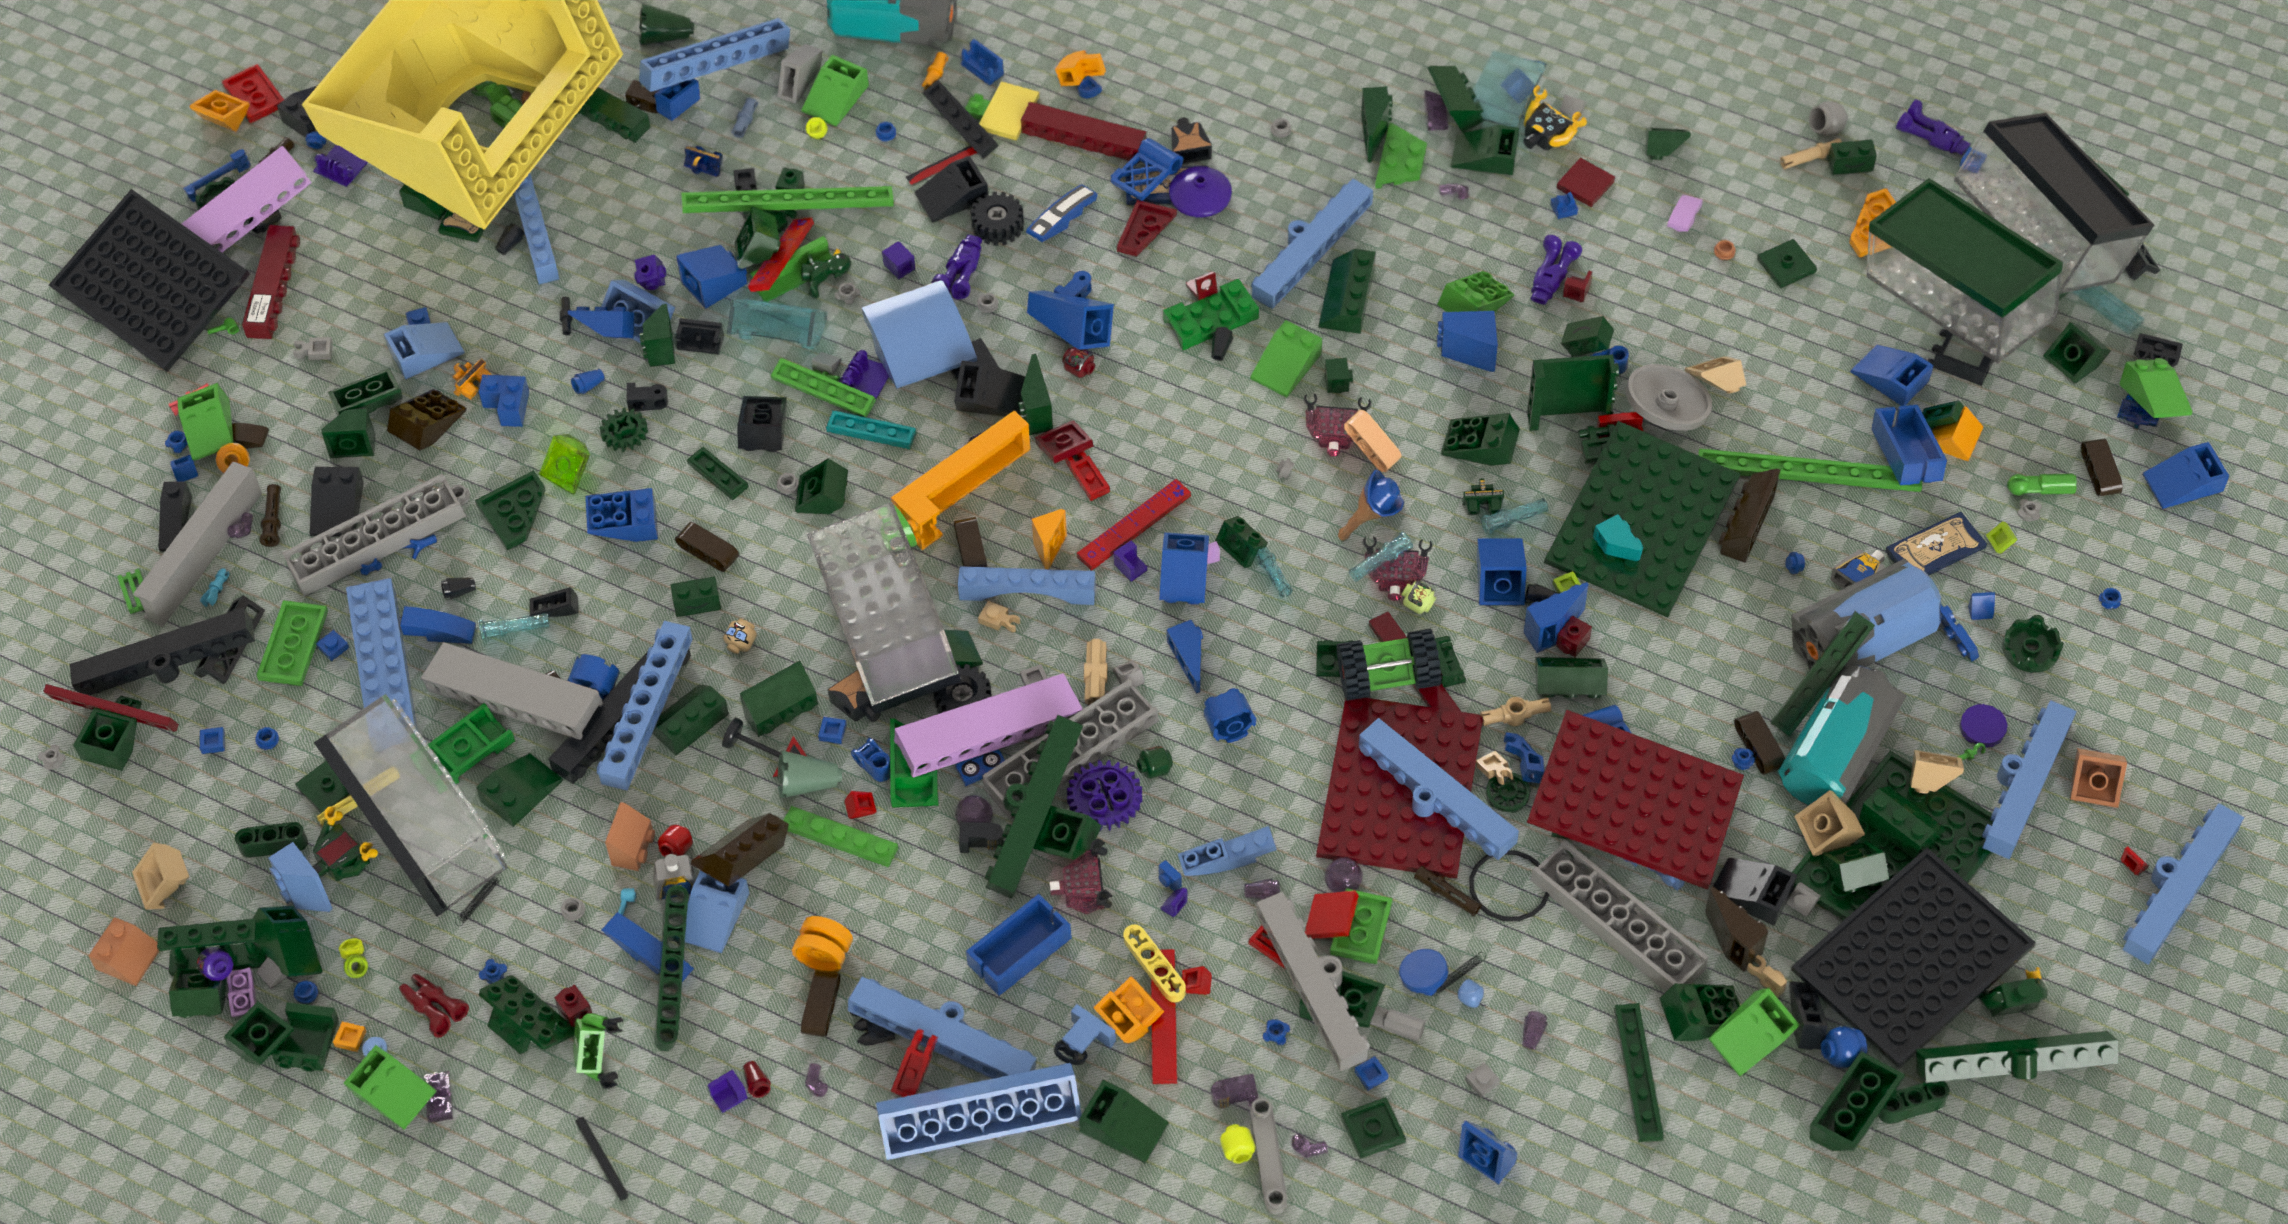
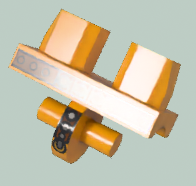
(465, 384)

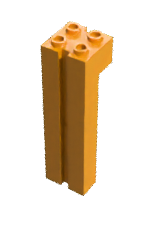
(960, 475)

